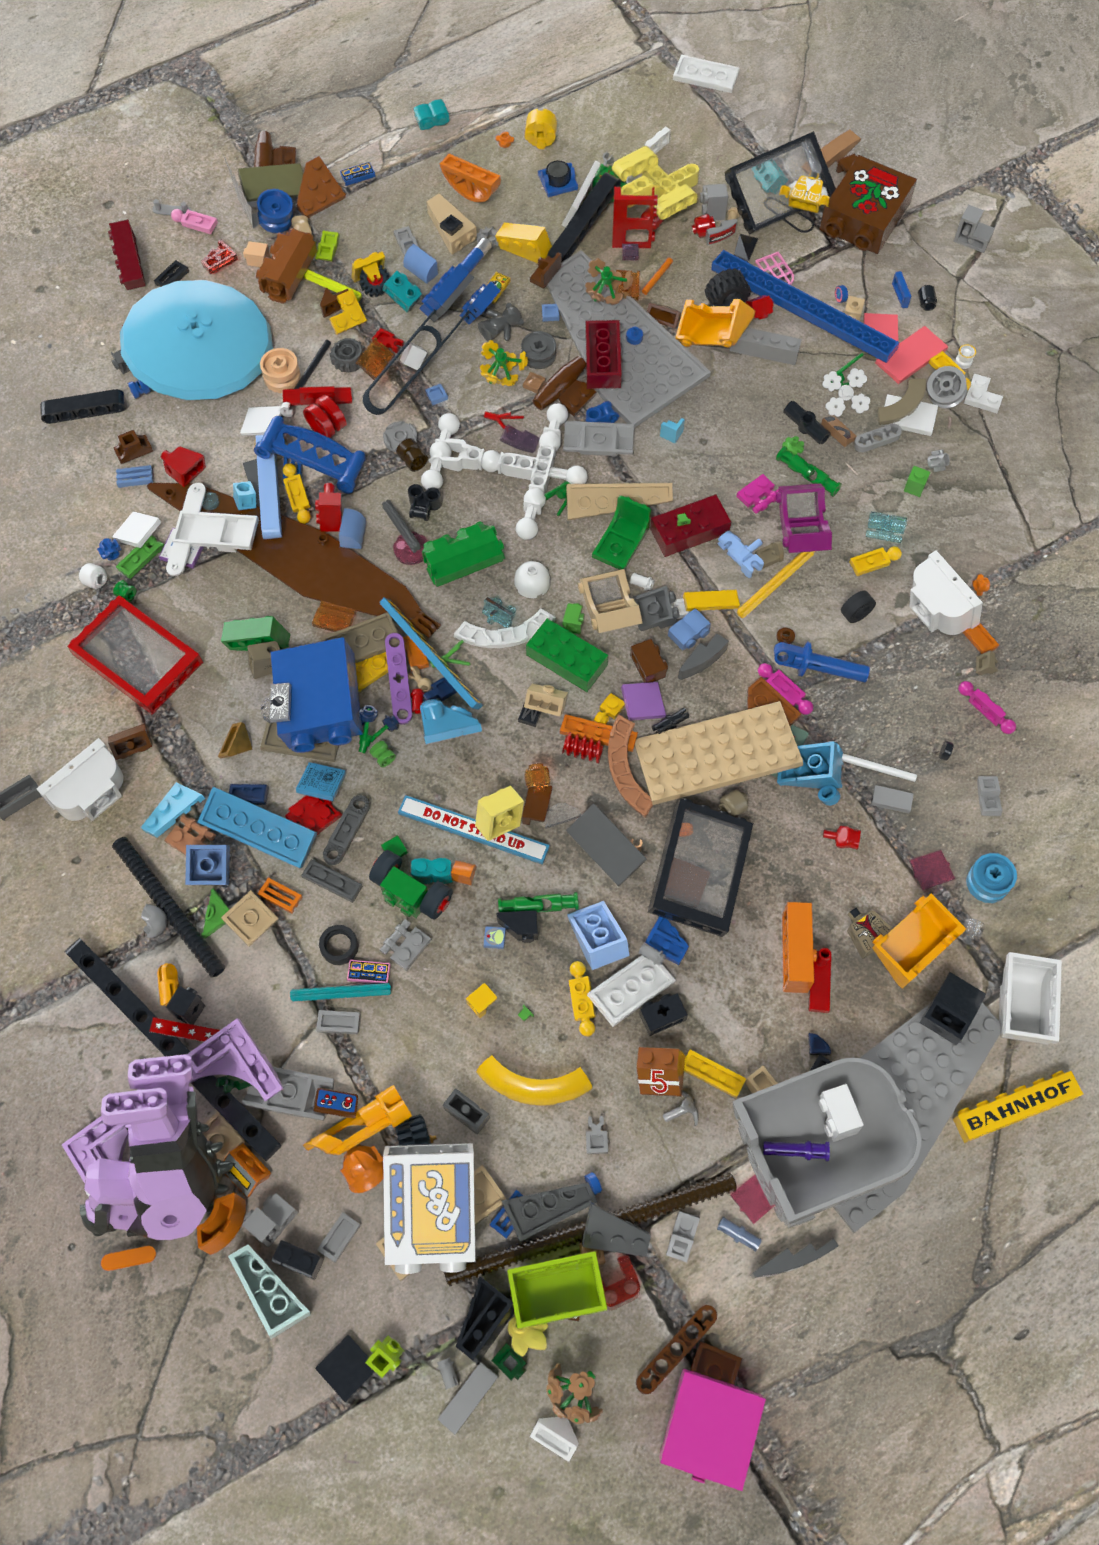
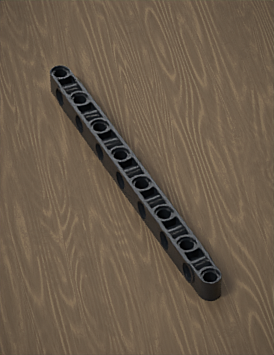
(134, 1009)

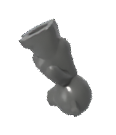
(499, 322)

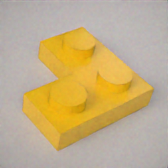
(351, 315)

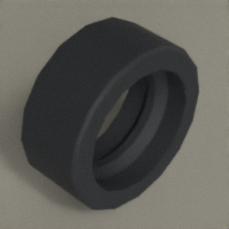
(330, 932)

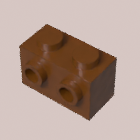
(648, 661)
(130, 742)

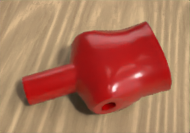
(844, 837)

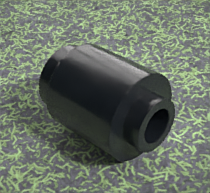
(927, 297)

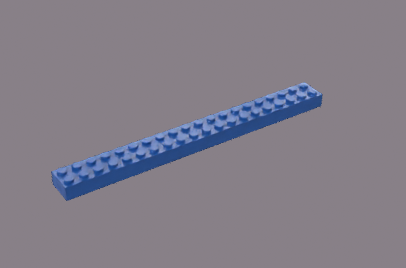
(810, 308)

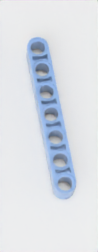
(269, 496)

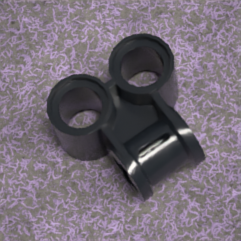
(424, 502)

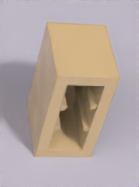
(546, 699)

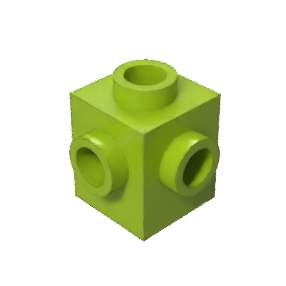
(385, 1356)

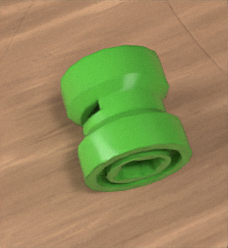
(382, 753)

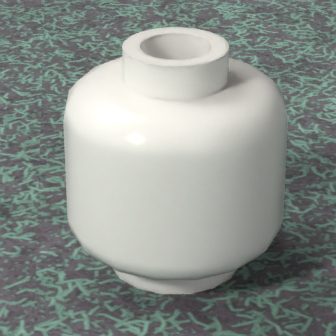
(93, 576)

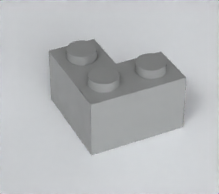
(714, 200)
(972, 232)
(271, 1220)

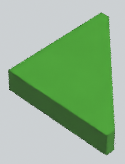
(214, 912)

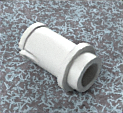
(644, 582)

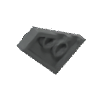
(613, 1234)

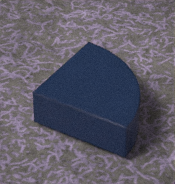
(817, 1045)

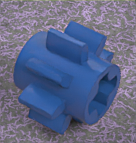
(109, 549)

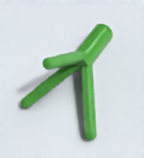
(452, 651)

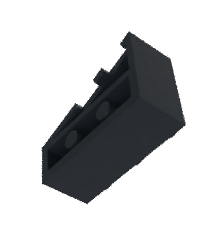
(484, 1321)

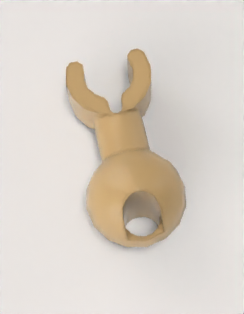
(422, 683)

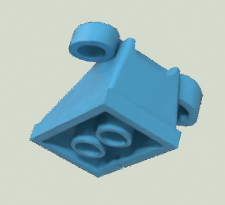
(445, 722)
(820, 770)

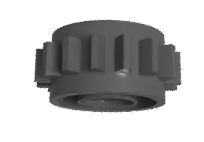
(345, 354)

